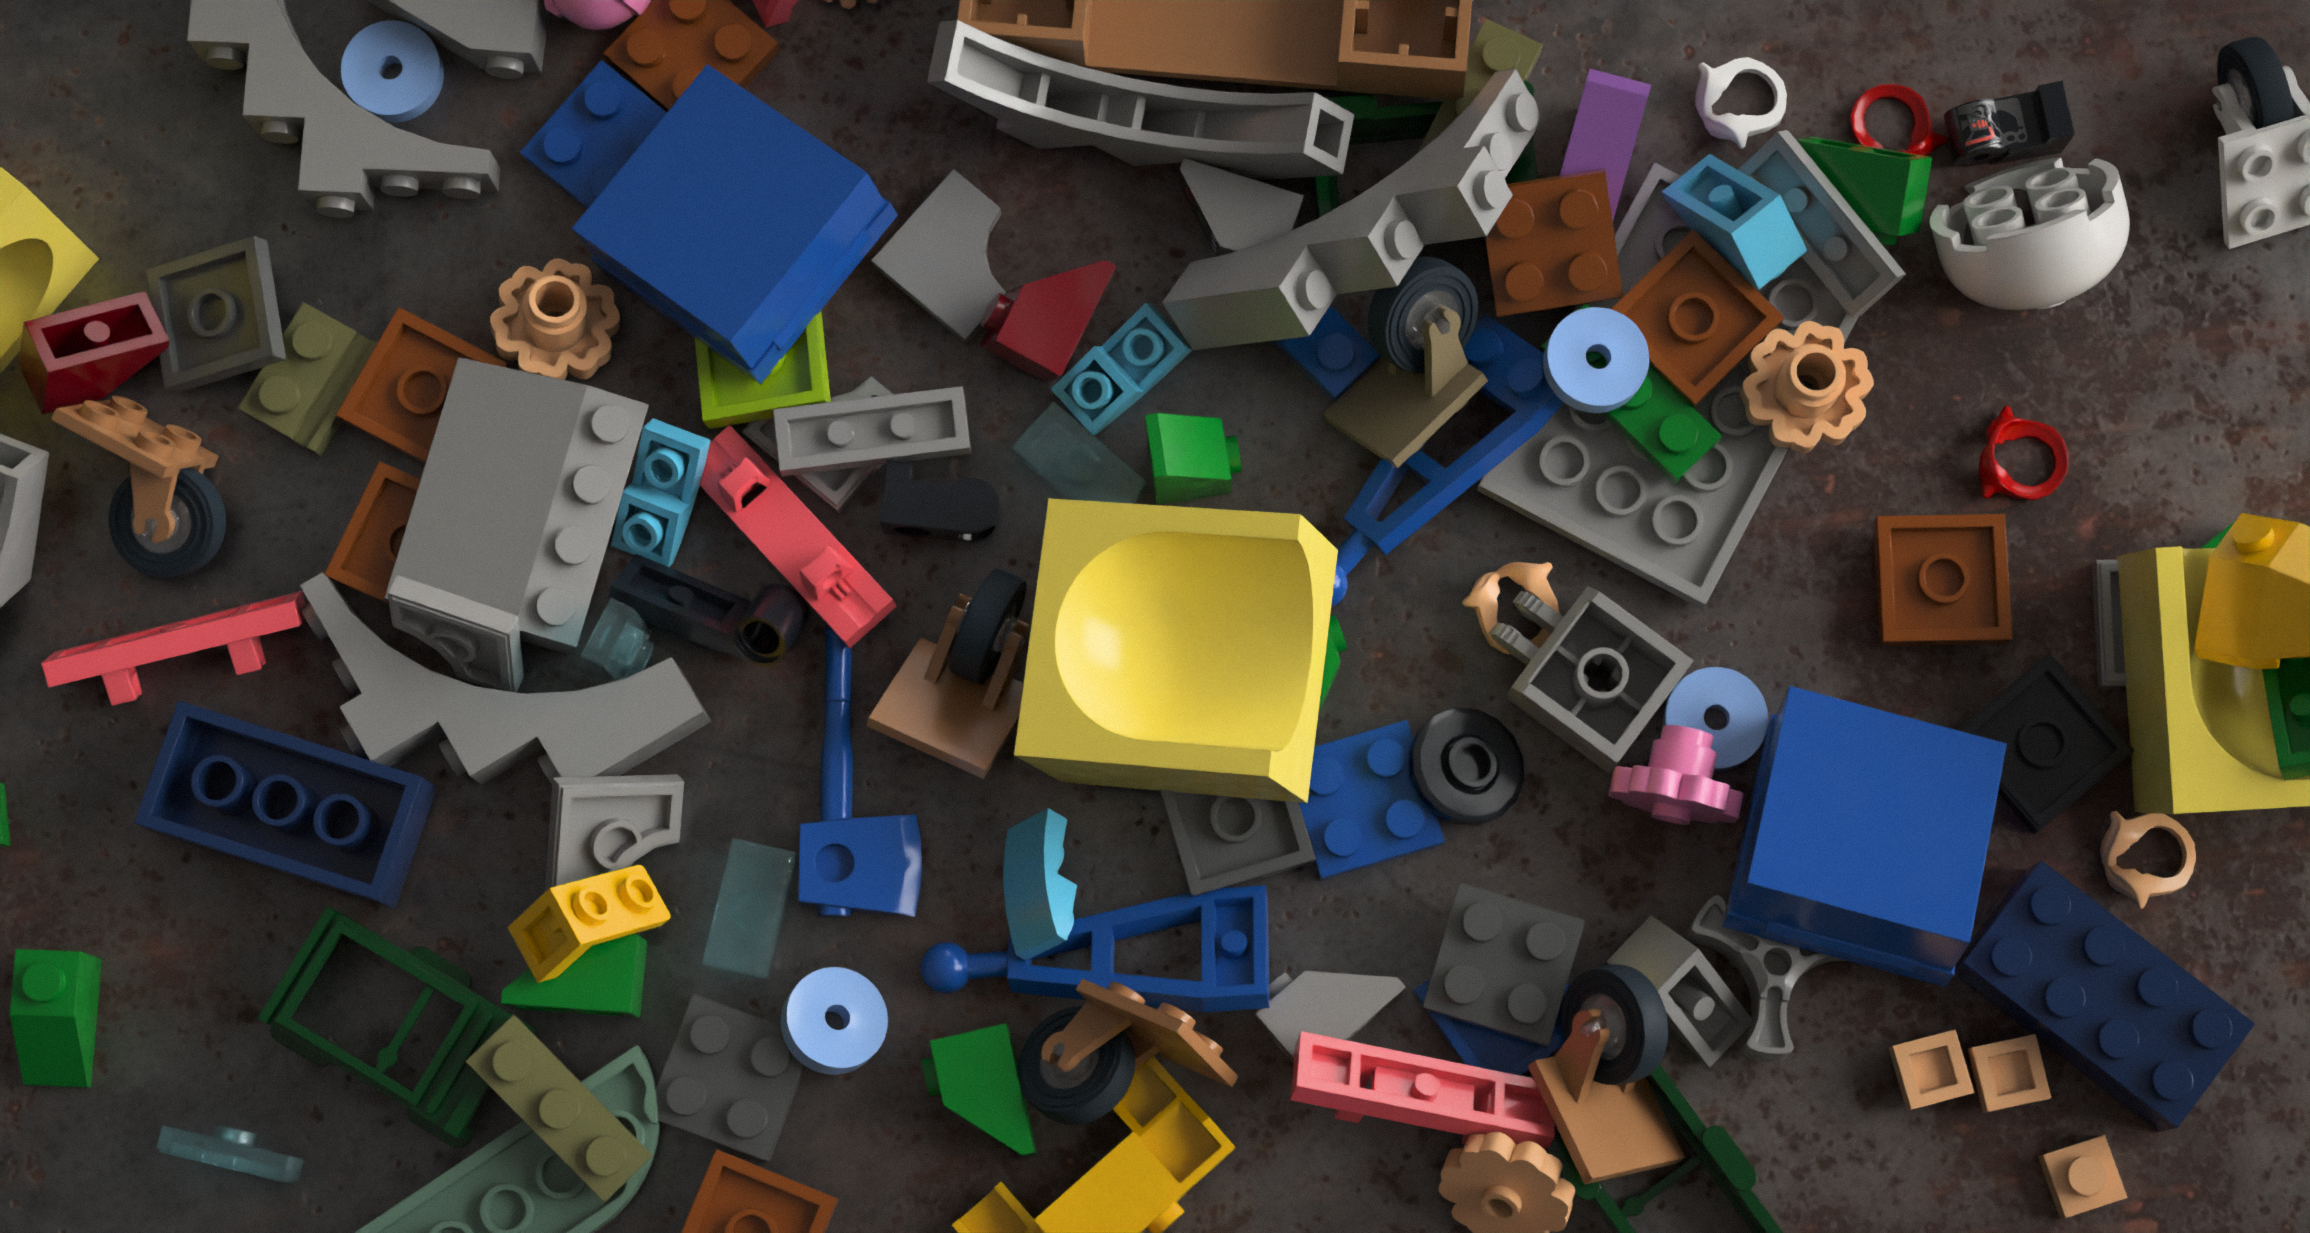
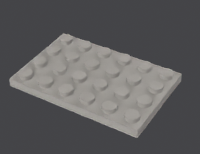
(1607, 495)

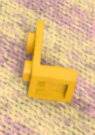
(583, 914)

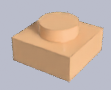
(1931, 1070)
(2009, 1073)
(2082, 1177)

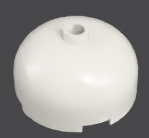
(2067, 251)

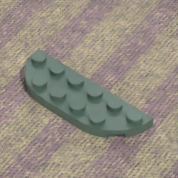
(523, 1183)

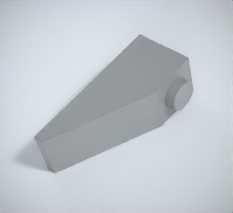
(491, 34)

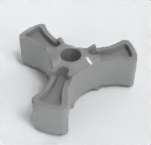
(1769, 973)

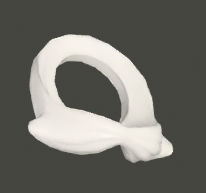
(1730, 126)

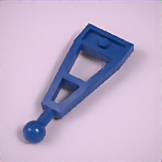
(1514, 383)
(1231, 954)

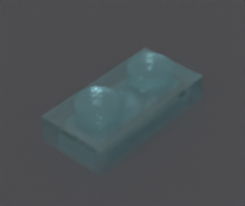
(618, 643)

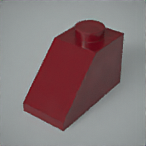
(1044, 319)
(89, 350)

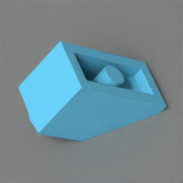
(1737, 219)

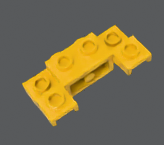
(1134, 1183)

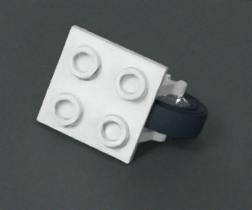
(2265, 144)

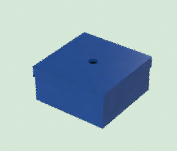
(734, 223)
(1866, 836)

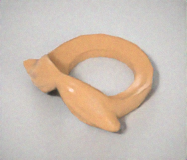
(1486, 590)
(2130, 882)

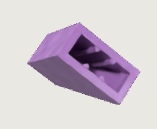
(1606, 129)

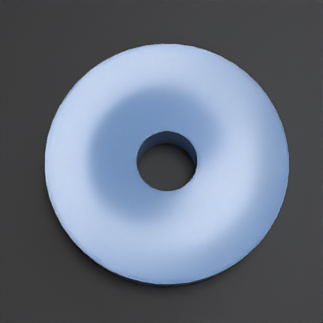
(385, 45)
(1602, 332)
(1735, 698)
(817, 1043)

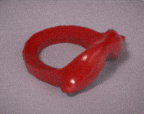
(1923, 136)
(1996, 479)

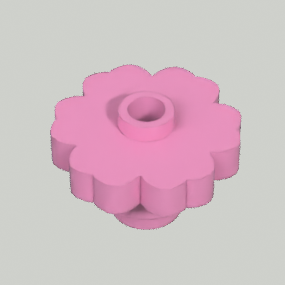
(1678, 781)

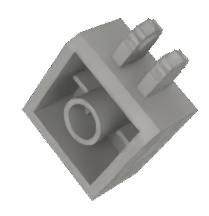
(1588, 637)

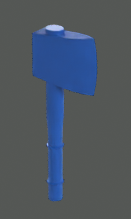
(845, 859)

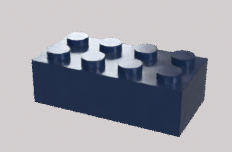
(286, 804)
(2102, 997)

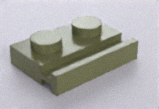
(310, 386)

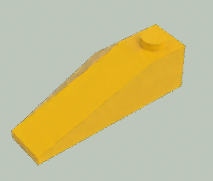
(2257, 595)

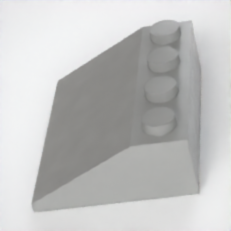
(521, 496)

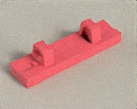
(793, 539)
(118, 656)
(1417, 1090)

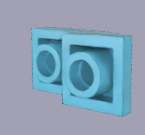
(1121, 369)
(662, 492)
(1036, 896)

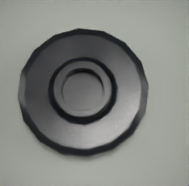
(1466, 766)

